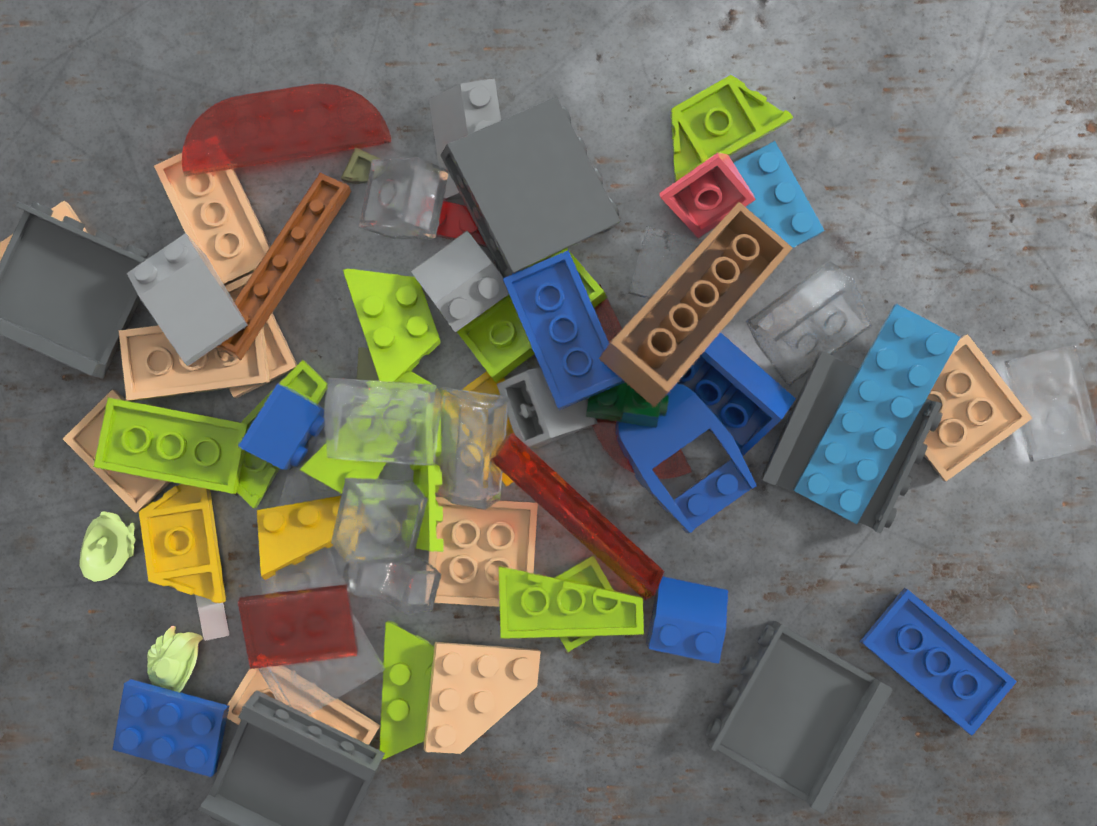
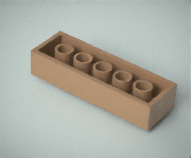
(695, 304)

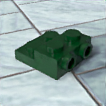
(626, 406)

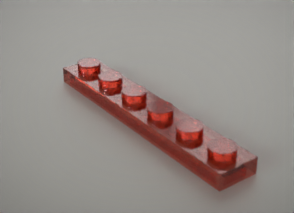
(578, 516)

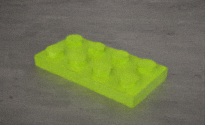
(499, 336)
(171, 445)

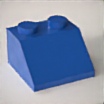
(283, 428)
(688, 620)

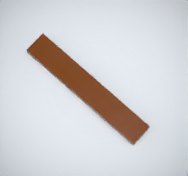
(285, 260)

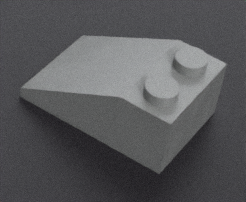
(187, 299)

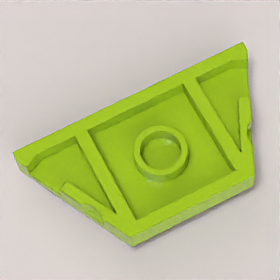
(720, 121)
(392, 320)
(404, 689)

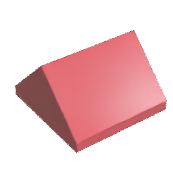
(707, 194)

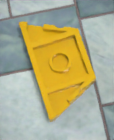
(183, 543)

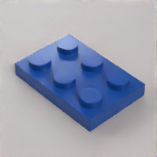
(170, 727)

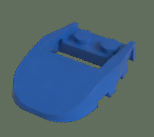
(685, 421)

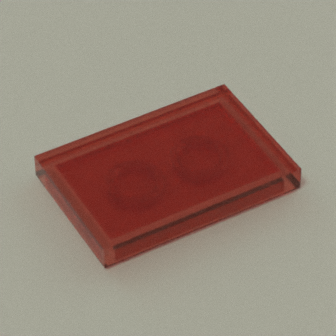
(298, 626)

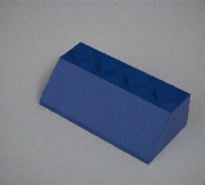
(737, 392)

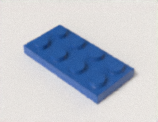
(562, 329)
(938, 661)

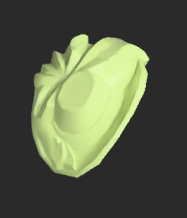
(106, 547)
(173, 659)

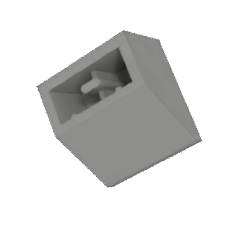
(535, 413)

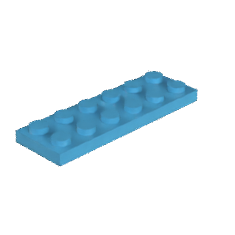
(876, 413)

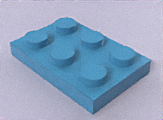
(778, 196)

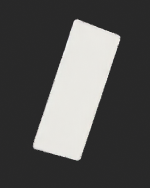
(212, 618)

